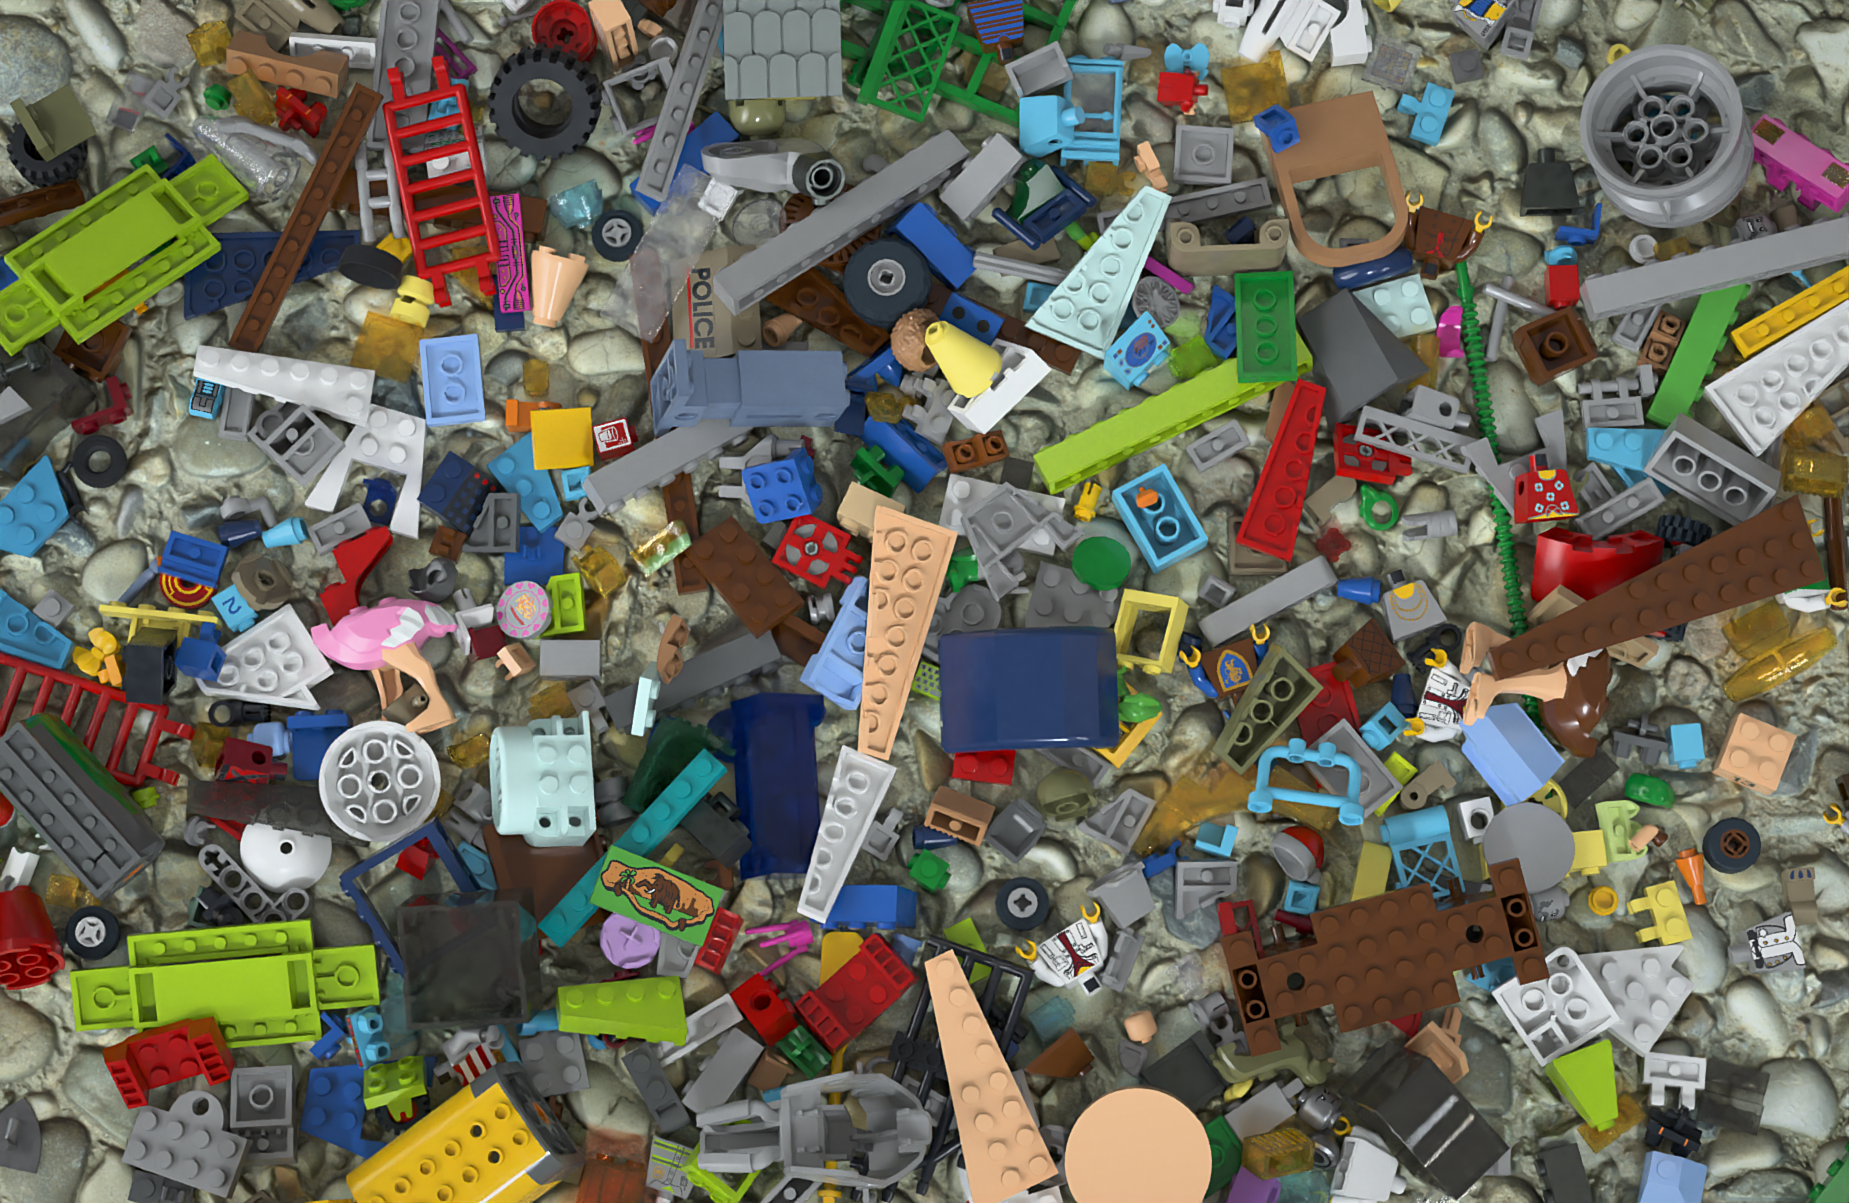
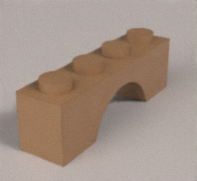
(316, 73)

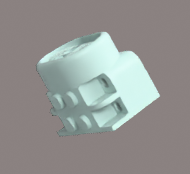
(543, 781)

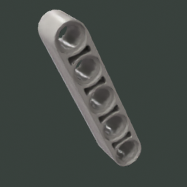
(1267, 602)

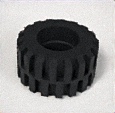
(42, 172)

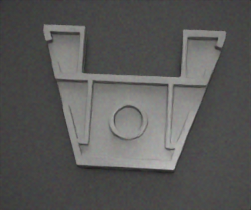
(1503, 476)
(1003, 524)

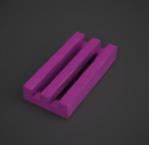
(471, 68)
(1169, 276)

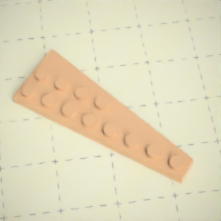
(903, 593)
(992, 1119)

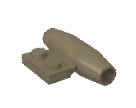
(281, 17)

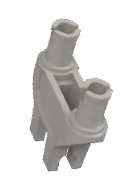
(765, 451)

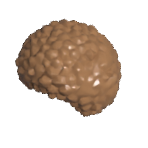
(909, 340)

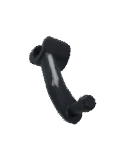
(71, 493)

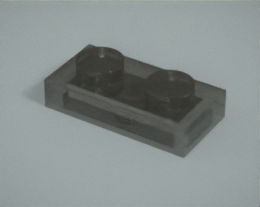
(1587, 777)

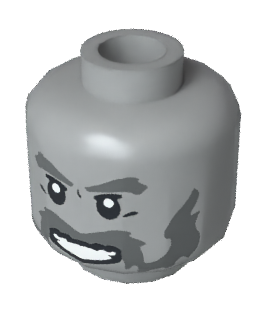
(1752, 225)
(1549, 904)

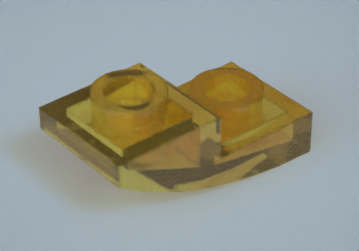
(1628, 1115)

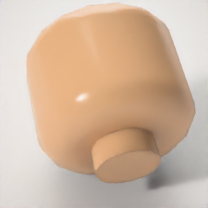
(1140, 1026)

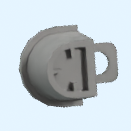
(1123, 893)

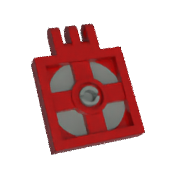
(1366, 461)
(816, 552)

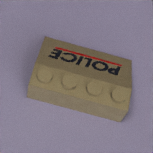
(705, 319)

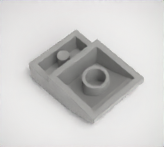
(266, 1113)

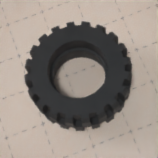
(536, 137)

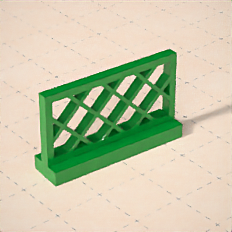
(883, 56)

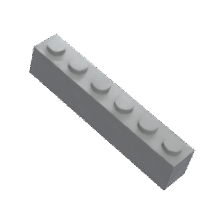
(660, 462)

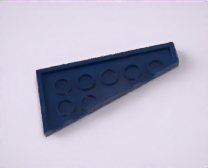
(237, 268)

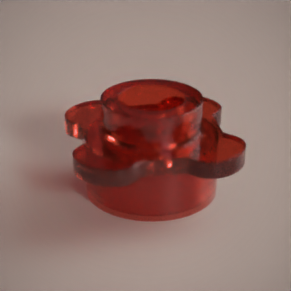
(1333, 536)

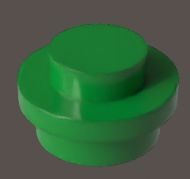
(217, 97)

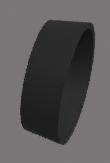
(370, 267)

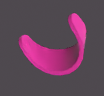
(1449, 332)

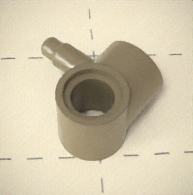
(407, 706)

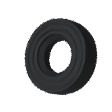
(90, 446)

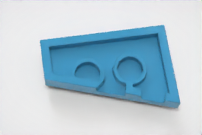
(30, 637)

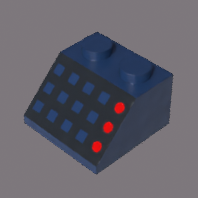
(457, 493)

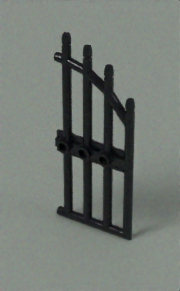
(927, 1057)

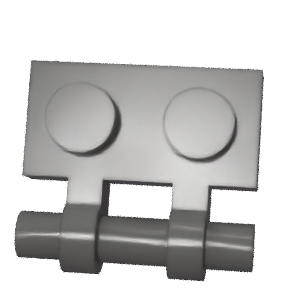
(1611, 412)

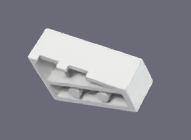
(1018, 375)

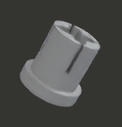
(1208, 1009)

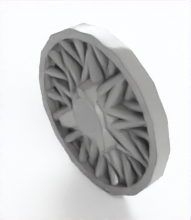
(1156, 298)

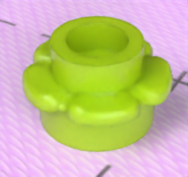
(146, 797)

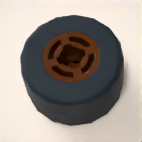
(1720, 848)

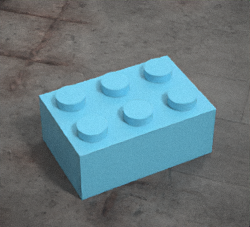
(1165, 529)

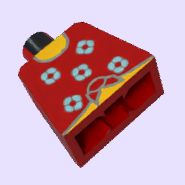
(1543, 494)

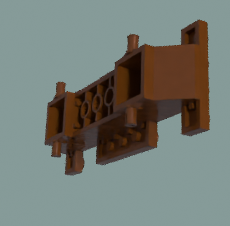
(1384, 955)

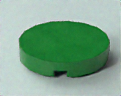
(1101, 563)

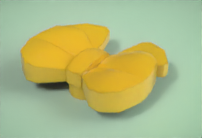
(104, 646)

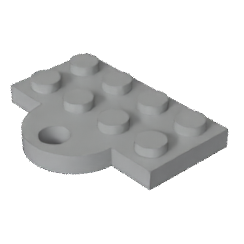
(189, 1145)

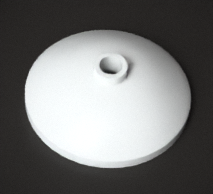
(281, 871)

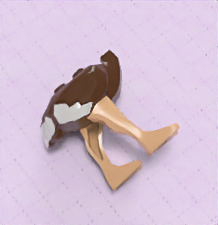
(1567, 693)

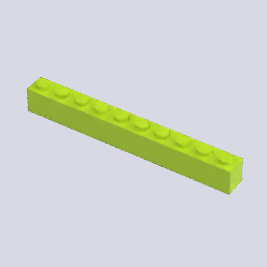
(1152, 422)

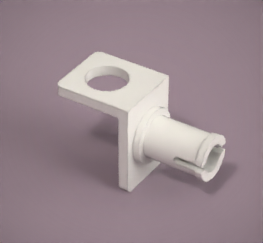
(469, 616)

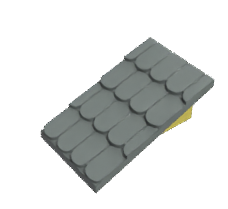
(782, 49)

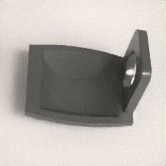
(1016, 830)

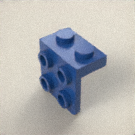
(783, 487)
(312, 738)

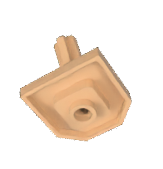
(1443, 1045)

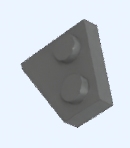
(497, 526)

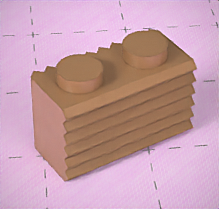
(959, 815)

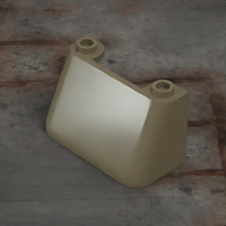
(1191, 259)

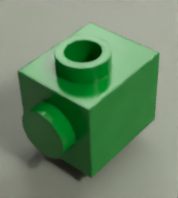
(929, 871)

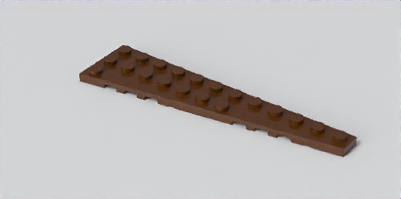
(1727, 571)

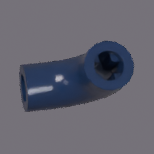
(1364, 273)

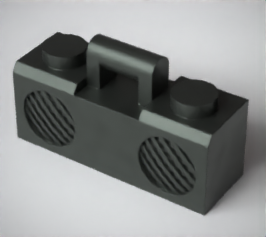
(718, 834)

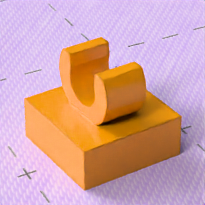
(114, 672)

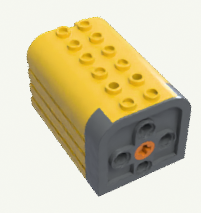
(477, 1147)

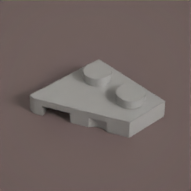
(1120, 821)

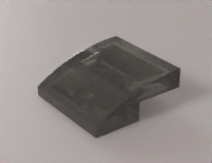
(1732, 1096)

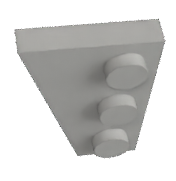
(676, 955)

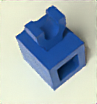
(201, 656)

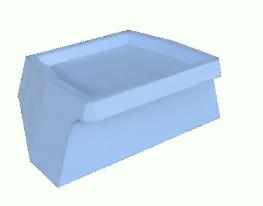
(1510, 752)

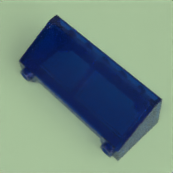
(777, 781)

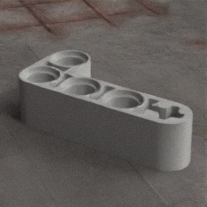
(249, 888)

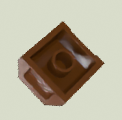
(1554, 345)

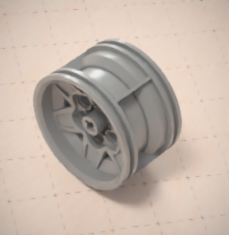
(1636, 85)

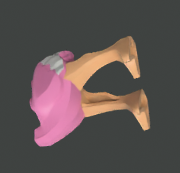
(390, 643)

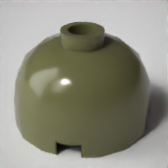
(757, 117)
(1065, 795)

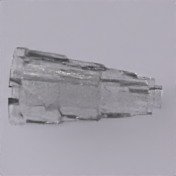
(254, 161)

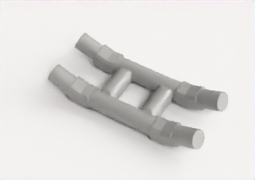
(242, 124)
(368, 203)

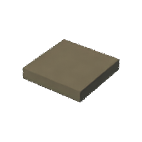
(1249, 562)

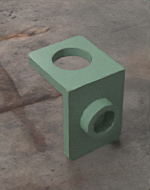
(195, 910)

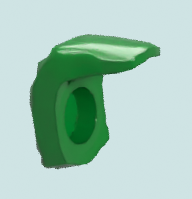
(1649, 790)

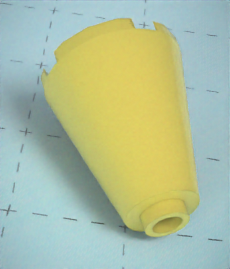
(962, 358)

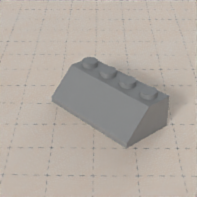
(1712, 471)

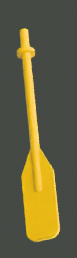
(835, 952)

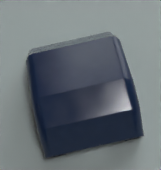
(1028, 689)

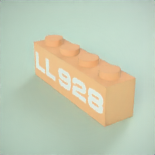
(614, 32)

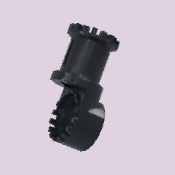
(1433, 641)
(240, 713)

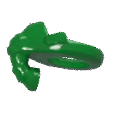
(1368, 498)

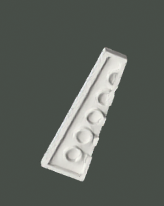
(319, 386)
(849, 812)

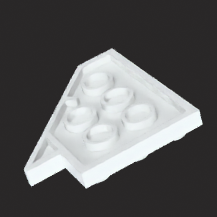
(271, 664)
(1641, 991)

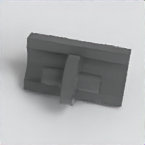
(1651, 745)

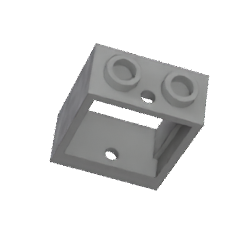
(608, 96)

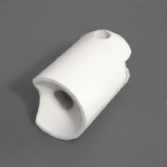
(18, 869)

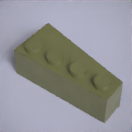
(1266, 709)

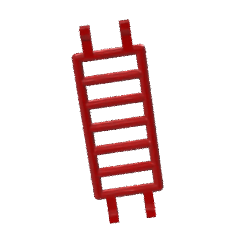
(407, 189)
(106, 693)

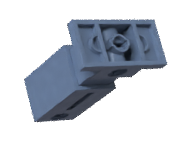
(749, 389)

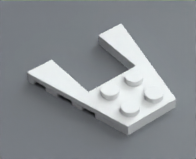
(390, 443)

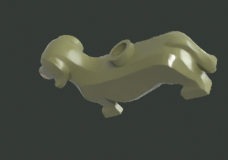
(1293, 1056)

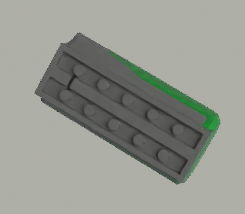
(76, 804)

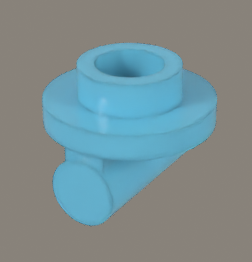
(1561, 255)

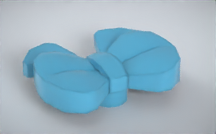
(1197, 58)

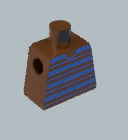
(997, 26)

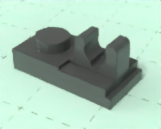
(159, 1189)

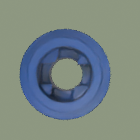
(1362, 589)

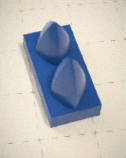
(881, 363)

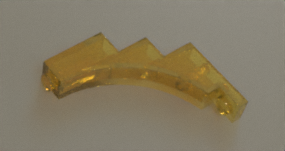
(1192, 805)

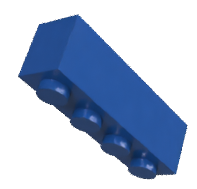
(711, 131)

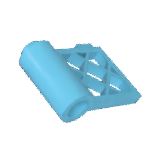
(1418, 830)

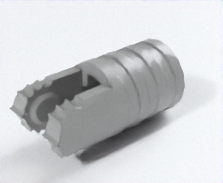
(1435, 523)

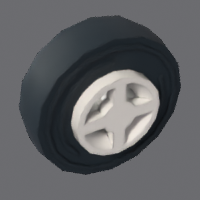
(85, 924)

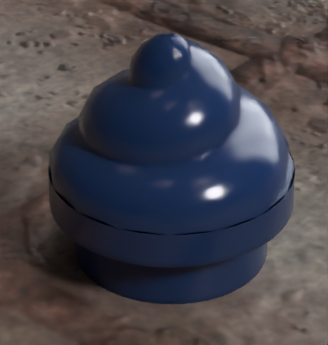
(1188, 639)

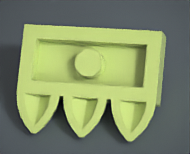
(1618, 829)

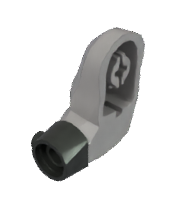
(776, 165)

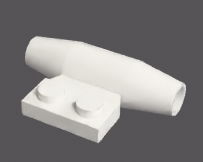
(1298, 23)

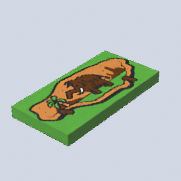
(655, 896)

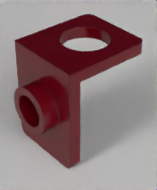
(485, 642)

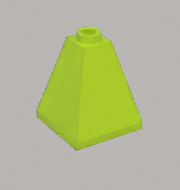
(1588, 1083)

